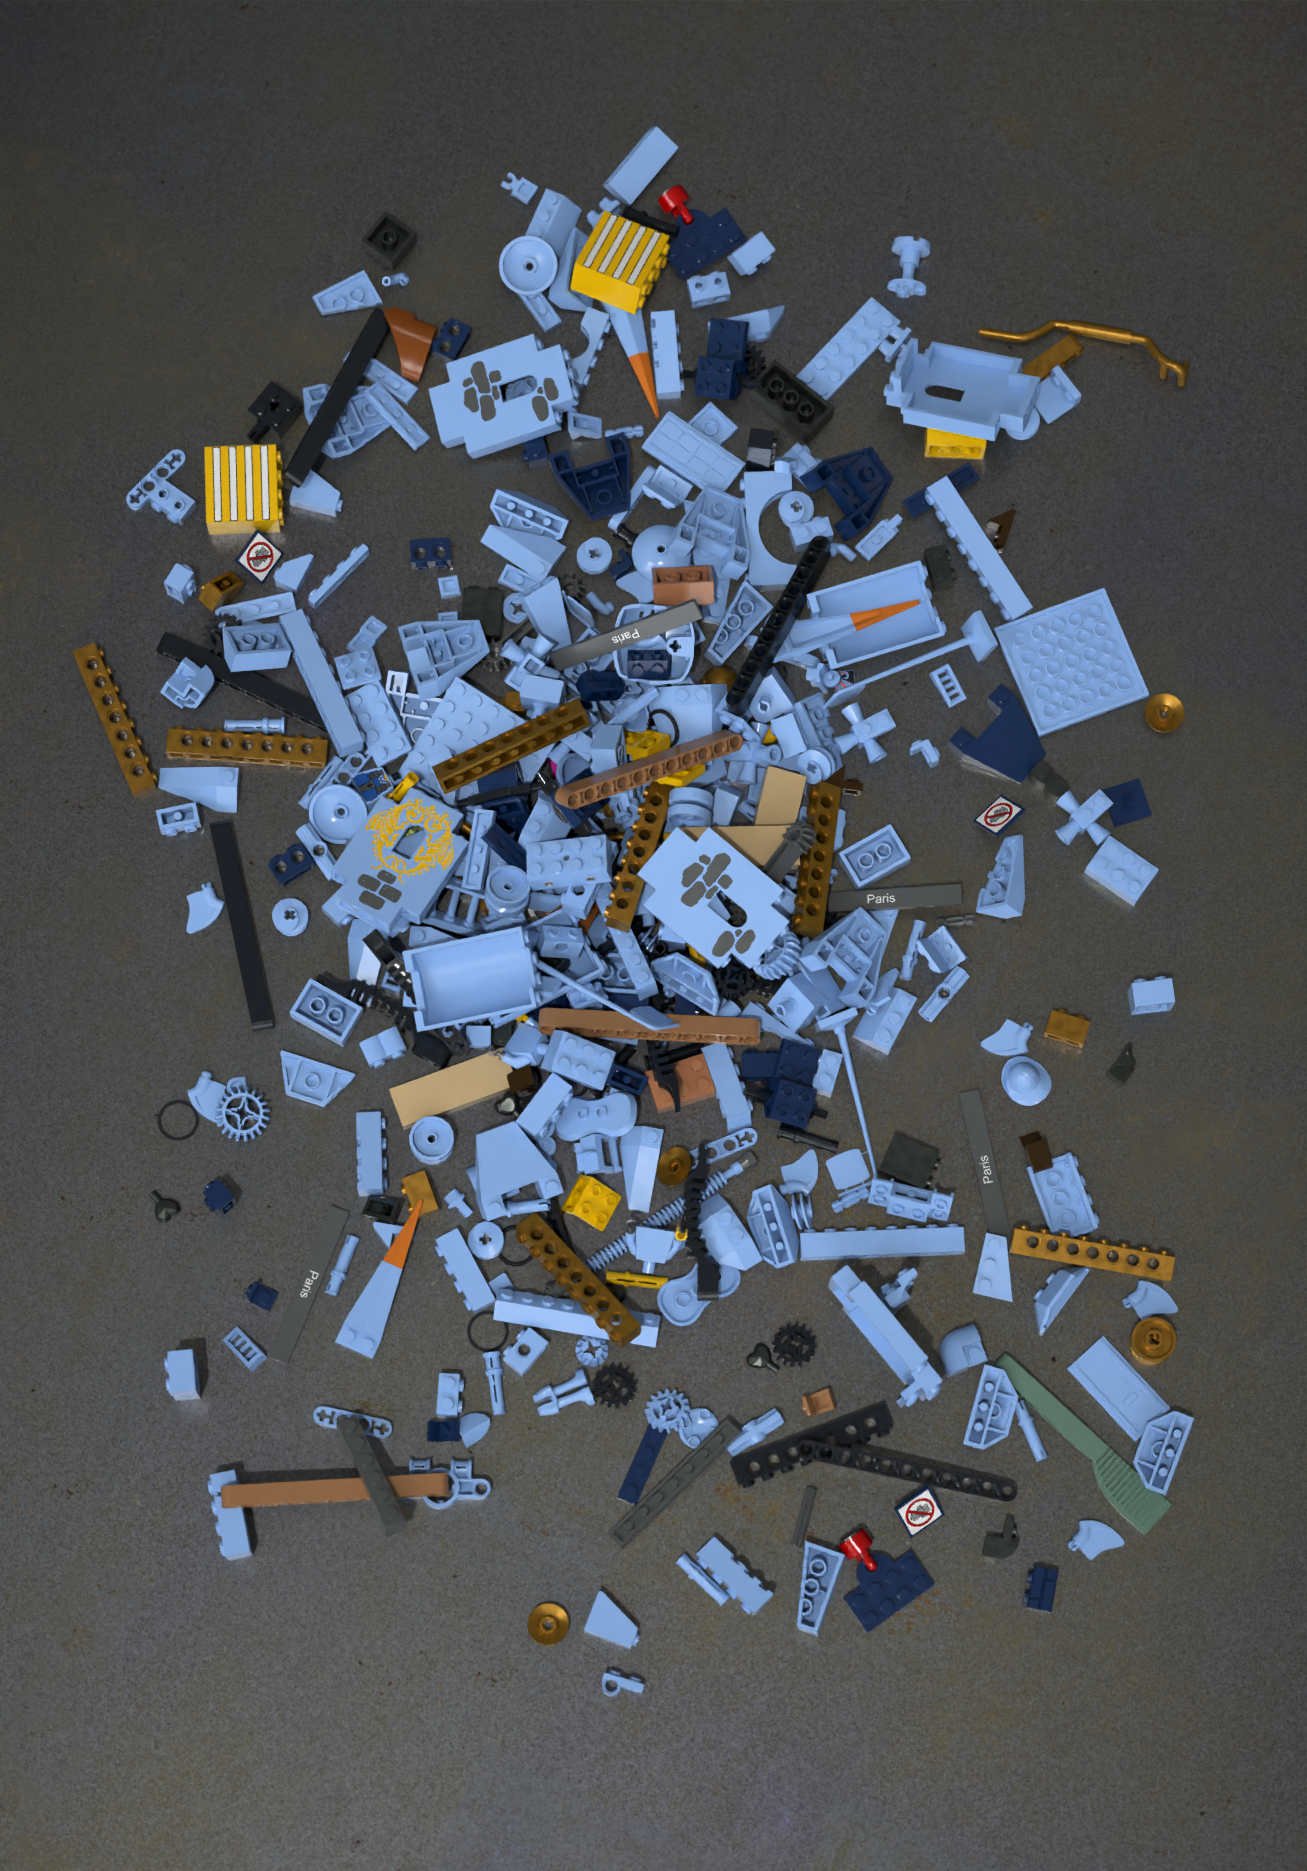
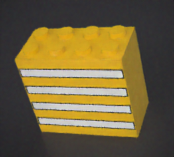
(620, 262)
(243, 489)

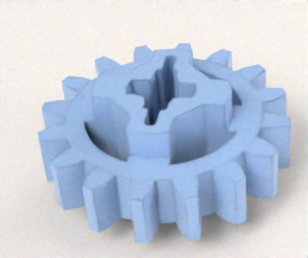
(668, 1411)

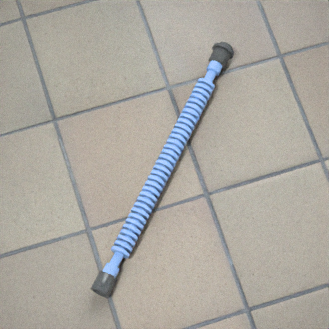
(742, 1164)

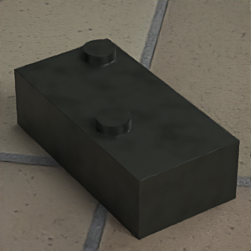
(791, 402)

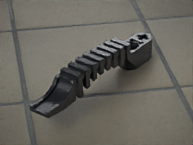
(396, 968)
(424, 1046)
(661, 1070)
(706, 1271)

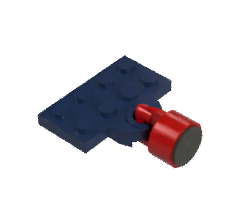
(700, 237)
(882, 1583)

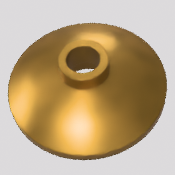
(1171, 706)
(674, 1166)
(545, 1613)

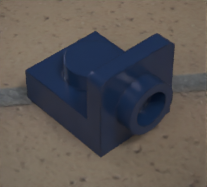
(619, 569)
(261, 1296)
(443, 1431)

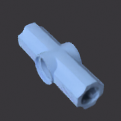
(312, 842)
(951, 984)
(756, 1431)

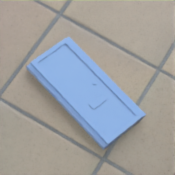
(692, 454)
(1118, 1388)

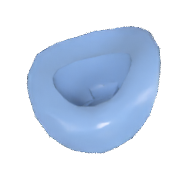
(1025, 1080)

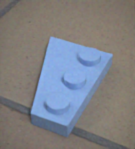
(348, 295)
(993, 1269)

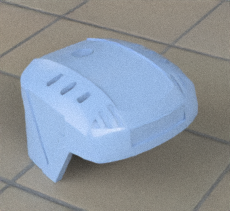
(680, 658)

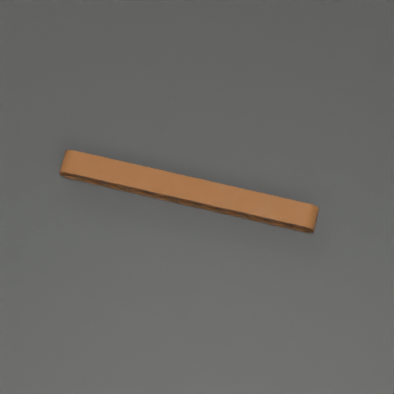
(648, 769)
(616, 1025)
(329, 1490)

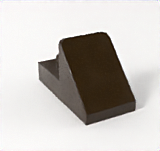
(1003, 524)
(850, 786)
(521, 1080)
(1036, 1152)

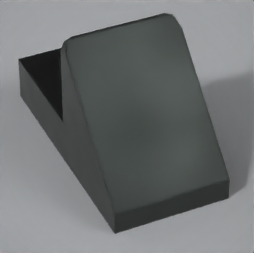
(381, 1209)

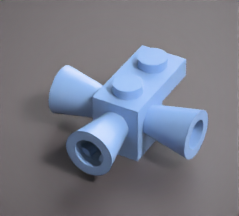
(528, 661)
(865, 732)
(577, 743)
(754, 755)
(1084, 817)

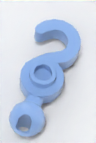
(548, 1146)

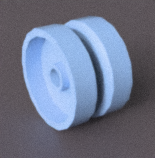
(689, 807)
(507, 891)
(434, 1152)

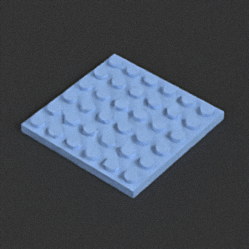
(1071, 662)
(460, 723)

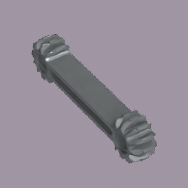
(527, 627)
(796, 841)

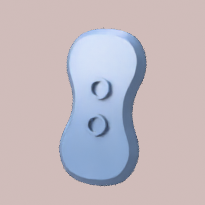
(609, 1116)
(679, 1296)

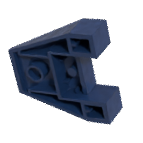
(855, 483)
(600, 487)
(1007, 745)

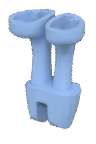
(554, 1406)

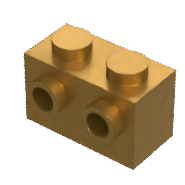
(220, 590)
(1067, 1028)
(419, 1187)

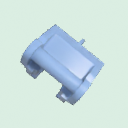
(590, 1155)

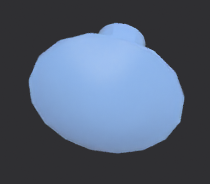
(698, 1427)

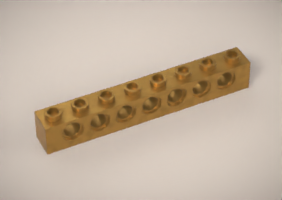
(511, 746)
(256, 754)
(138, 784)
(813, 891)
(622, 918)
(533, 1227)
(1019, 1246)

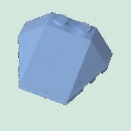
(355, 426)
(692, 710)

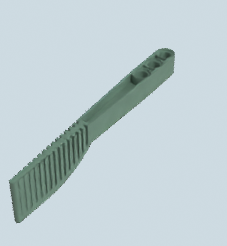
(1113, 1475)

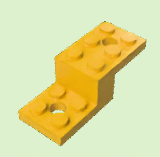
(652, 742)

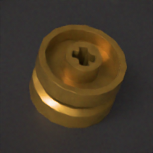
(1154, 1329)

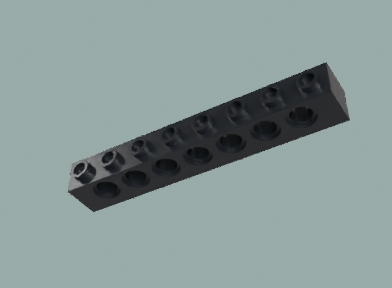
(877, 1415)

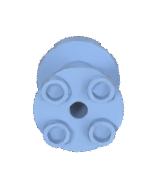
(910, 254)

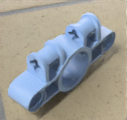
(464, 1484)

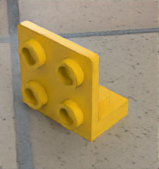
(591, 1202)

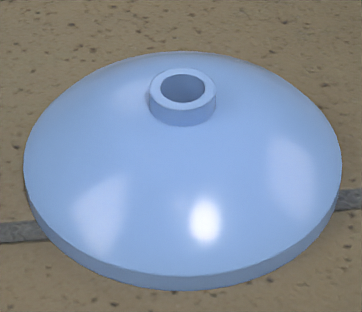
(514, 264)
(646, 555)
(569, 767)
(328, 820)

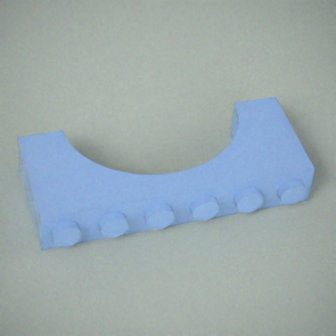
(760, 491)

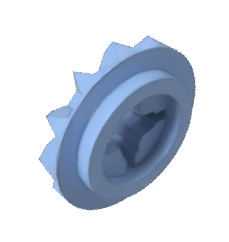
(508, 609)
(587, 1358)

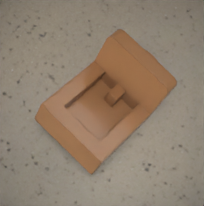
(818, 1402)

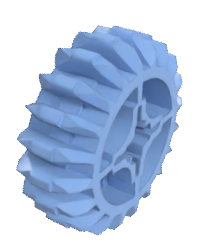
(780, 957)
(233, 1112)

